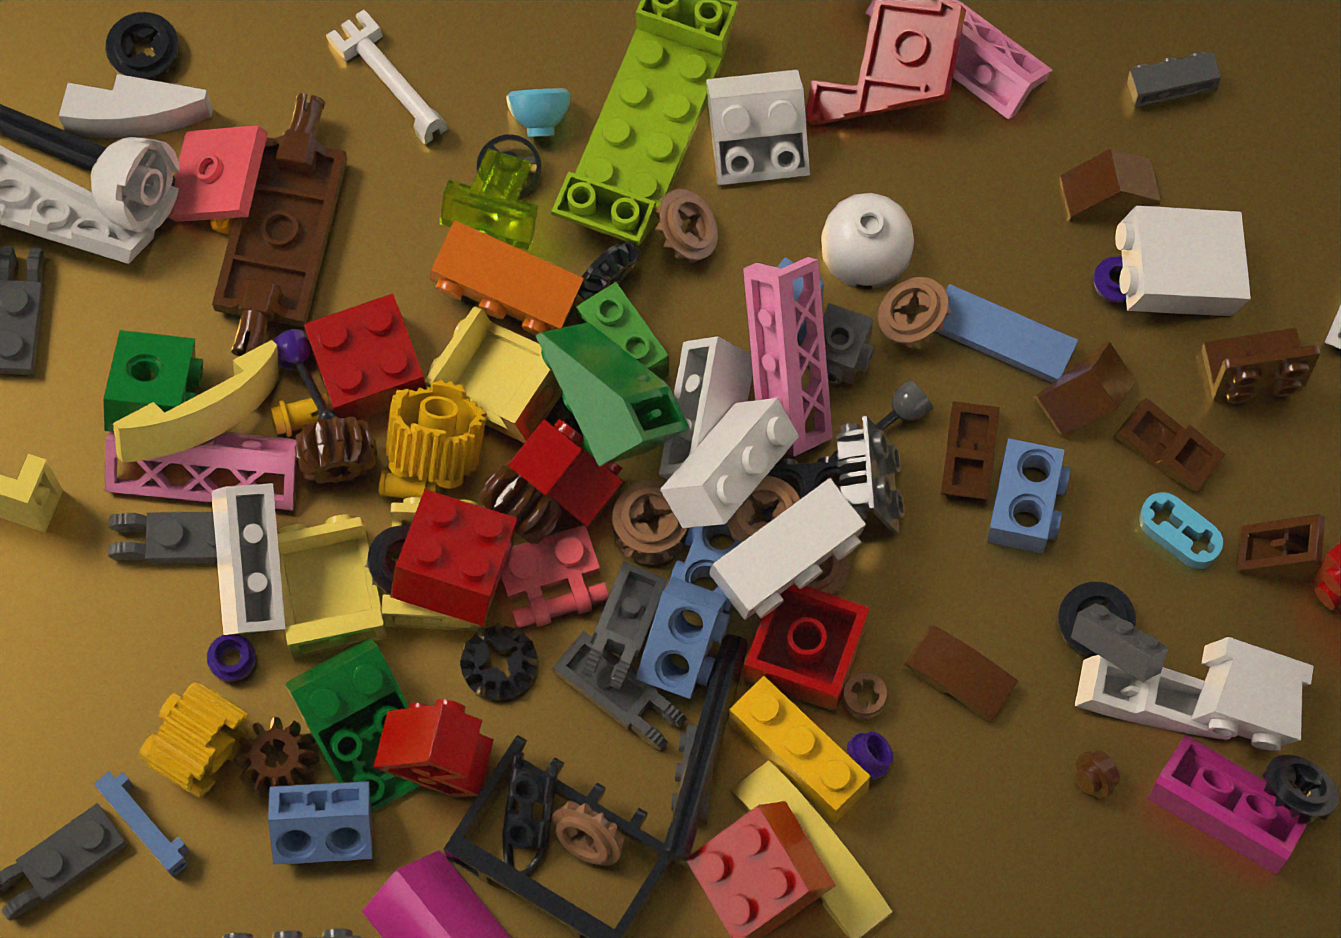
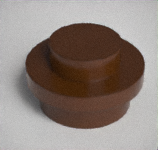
(1096, 774)

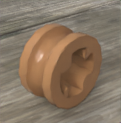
(879, 693)

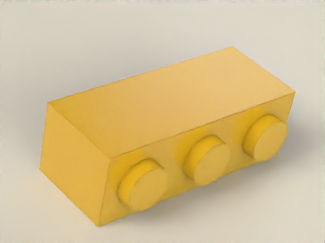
(799, 749)

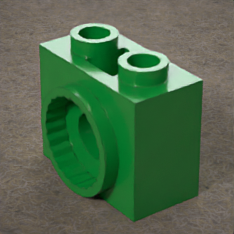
(148, 371)

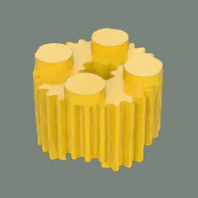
(435, 434)
(195, 738)

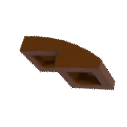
(1168, 446)
(970, 450)
(961, 671)

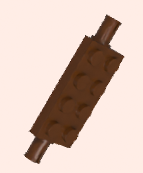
(281, 244)

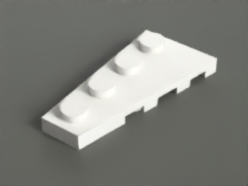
(61, 211)

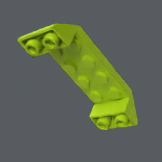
(648, 117)

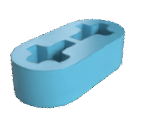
(1187, 521)

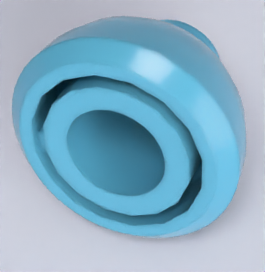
(539, 109)

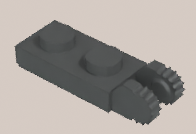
(20, 312)
(169, 537)
(625, 620)
(621, 704)
(61, 860)

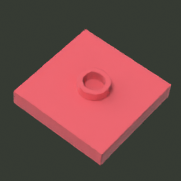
(218, 173)

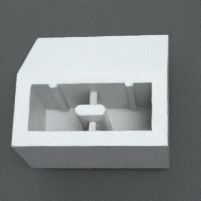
(758, 127)

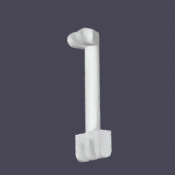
(362, 43)

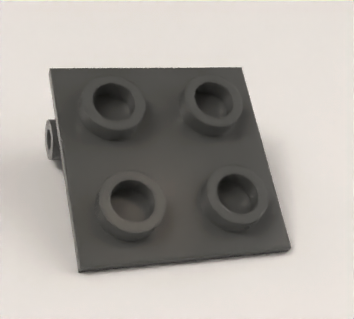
(872, 471)

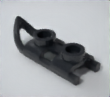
(522, 828)

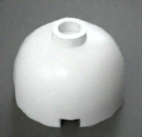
(135, 182)
(867, 240)

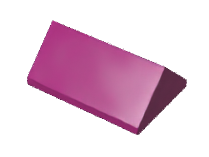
(1227, 804)
(430, 902)

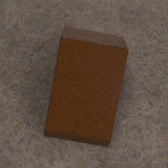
(1109, 185)
(1086, 390)
(1282, 548)

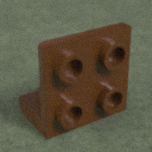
(1258, 365)

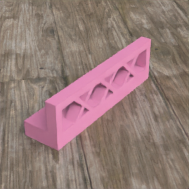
(994, 65)
(775, 351)
(226, 451)

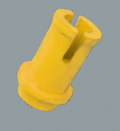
(295, 415)
(404, 487)

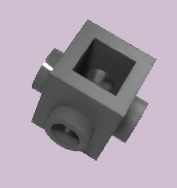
(846, 343)

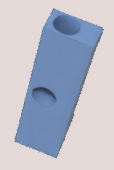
(167, 853)

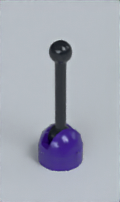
(294, 355)

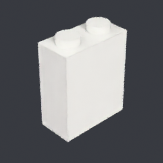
(1183, 261)

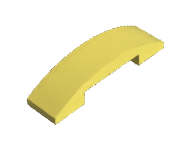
(157, 434)
(855, 899)

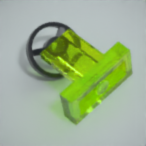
(493, 197)

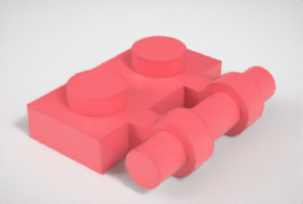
(555, 561)

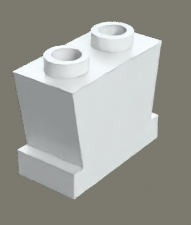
(1252, 694)

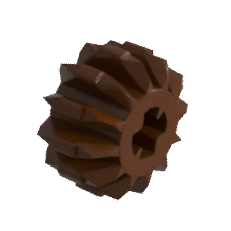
(335, 449)
(516, 497)
(289, 741)

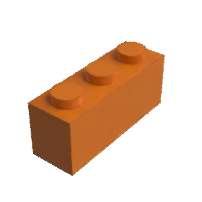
(504, 279)

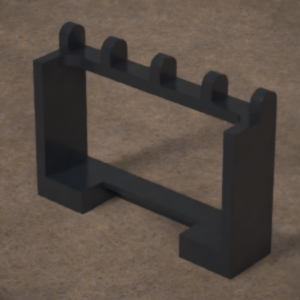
(488, 867)

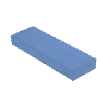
(1007, 335)

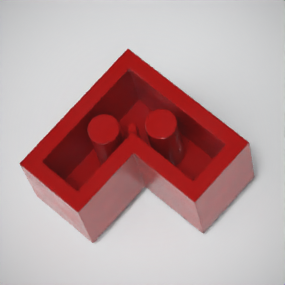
(566, 471)
(435, 748)

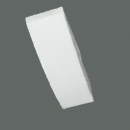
(132, 108)
(1160, 702)

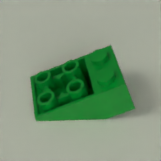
(611, 394)
(346, 712)

